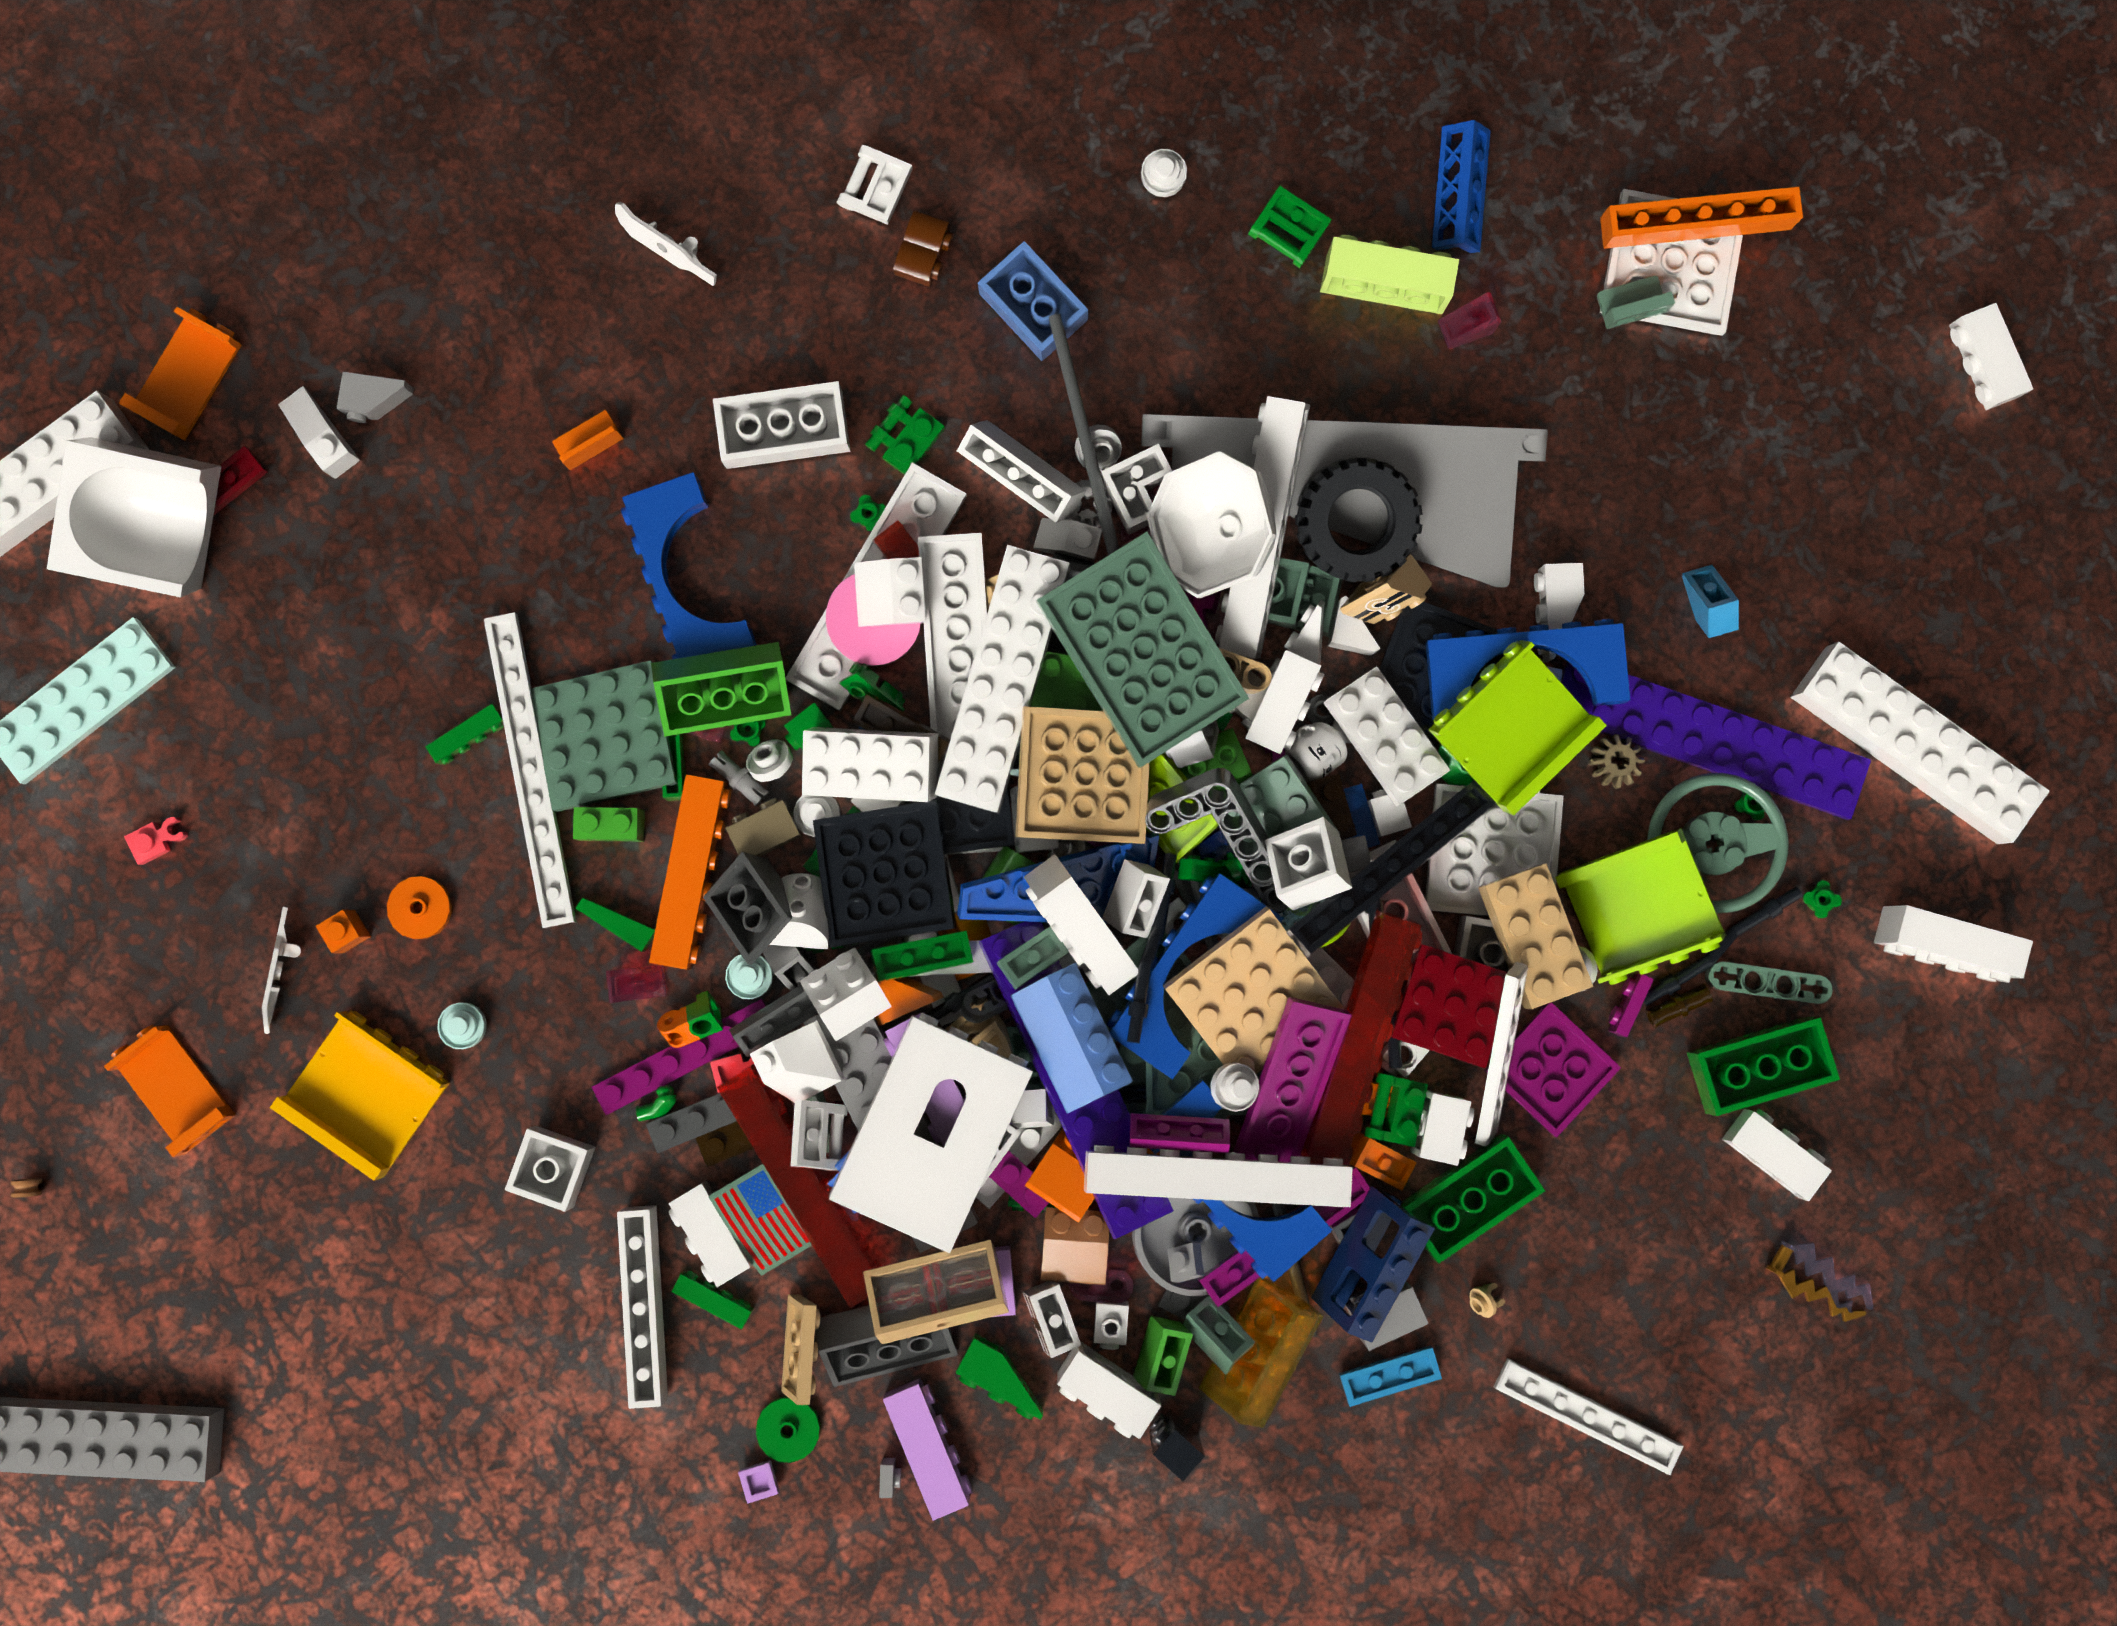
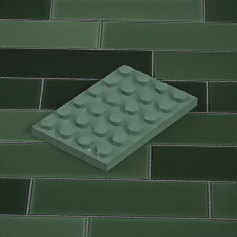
(1142, 649)

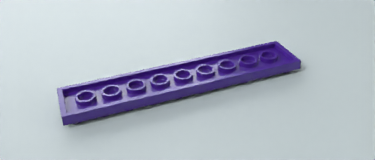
(1730, 744)
(1097, 1123)

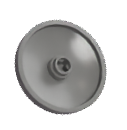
(1183, 1226)

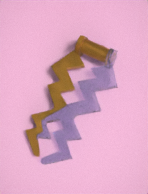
(1831, 1287)

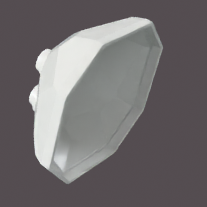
(1213, 523)

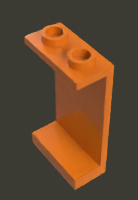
(185, 374)
(172, 1087)

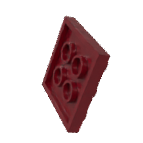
(1450, 1006)

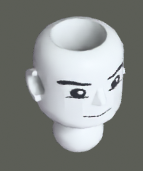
(1318, 750)

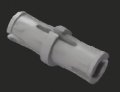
(738, 778)

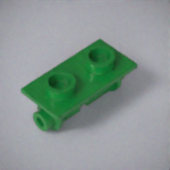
(864, 681)

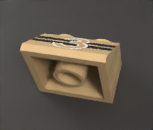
(1388, 594)

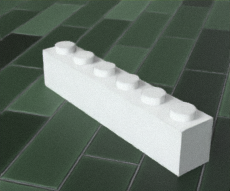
(642, 1306)

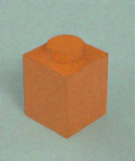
(343, 931)

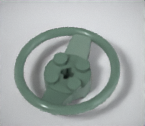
(1733, 838)

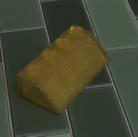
(1281, 1332)

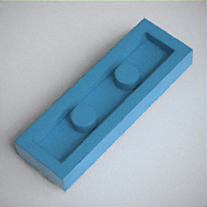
(1390, 1375)

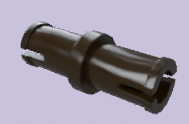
(1679, 1005)

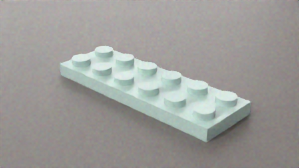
(81, 700)

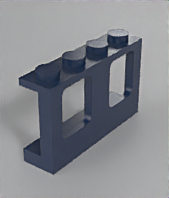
(1358, 1259)

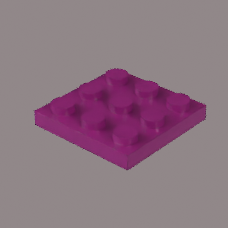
(1556, 1069)

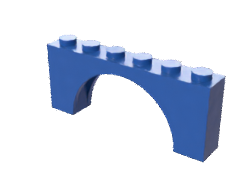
(656, 519)
(1594, 651)
(1217, 911)
(1270, 1241)

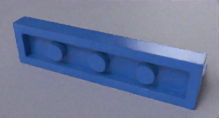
(1468, 184)

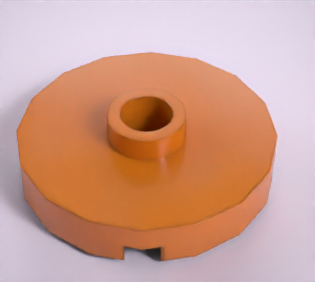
(435, 910)

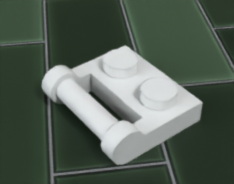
(883, 189)
(811, 1131)

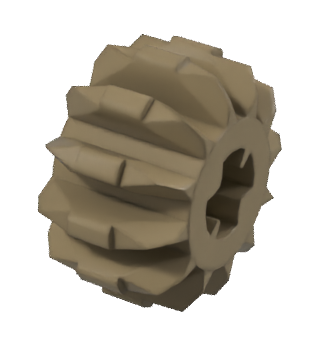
(1621, 751)

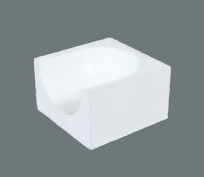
(133, 516)

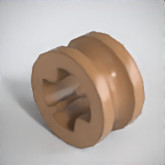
(26, 1187)

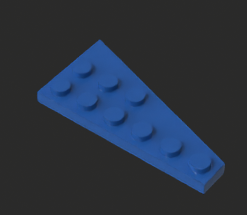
(1093, 870)

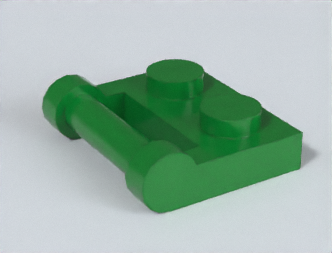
(1295, 218)
(1403, 1110)

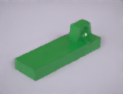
(921, 956)

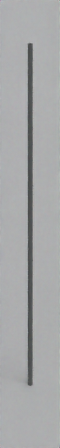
(1112, 545)

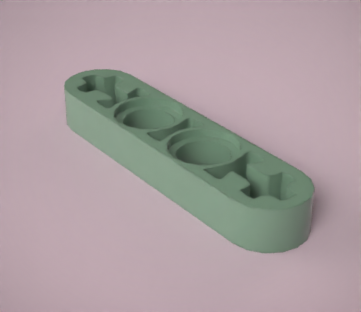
(1768, 982)

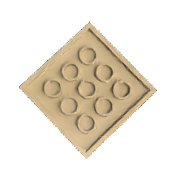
(1078, 779)
(1242, 988)

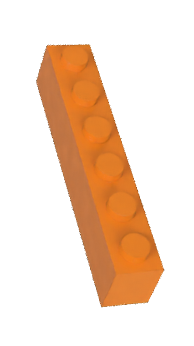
(1701, 217)
(689, 872)

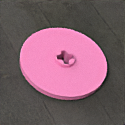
(864, 644)

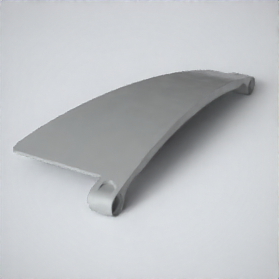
(1459, 472)

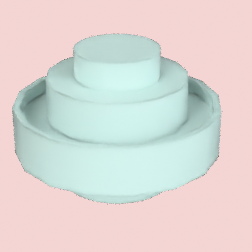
(749, 980)
(462, 1025)

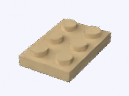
(800, 1349)

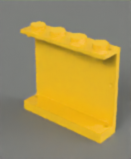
(362, 1095)

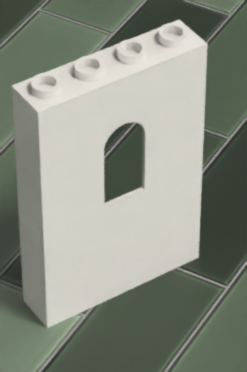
(908, 1178)

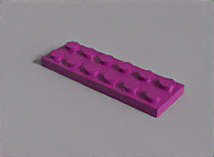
(1293, 1080)

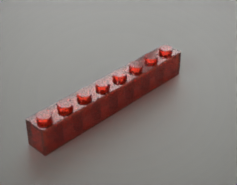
(1372, 1005)
(802, 1188)

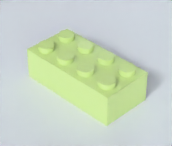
(1389, 274)

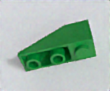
(993, 1370)

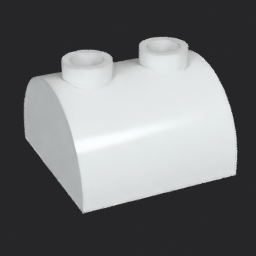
(808, 922)

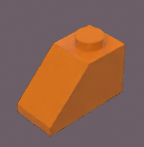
(905, 996)

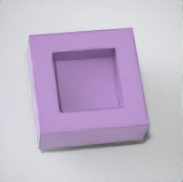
(758, 1481)

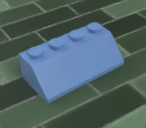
(1071, 1038)

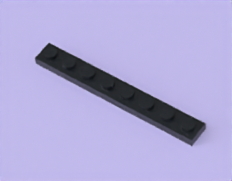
(1391, 868)

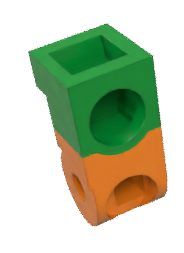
(691, 1021)

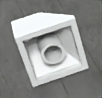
(798, 1063)

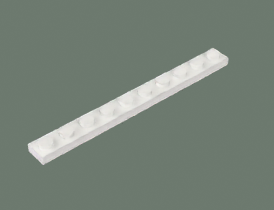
(526, 759)

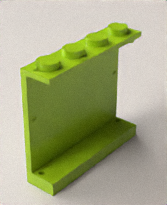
(1515, 727)
(1643, 906)

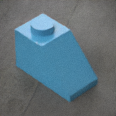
(1712, 601)

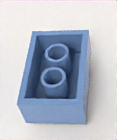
(1028, 293)

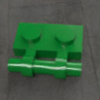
(912, 442)

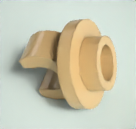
(1483, 1302)

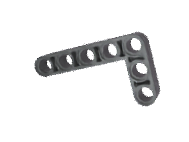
(1234, 828)

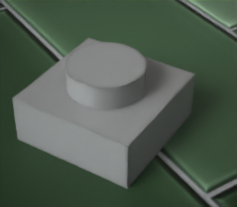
(1185, 1262)
(889, 1477)

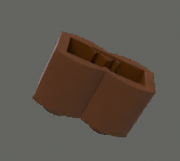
(922, 249)

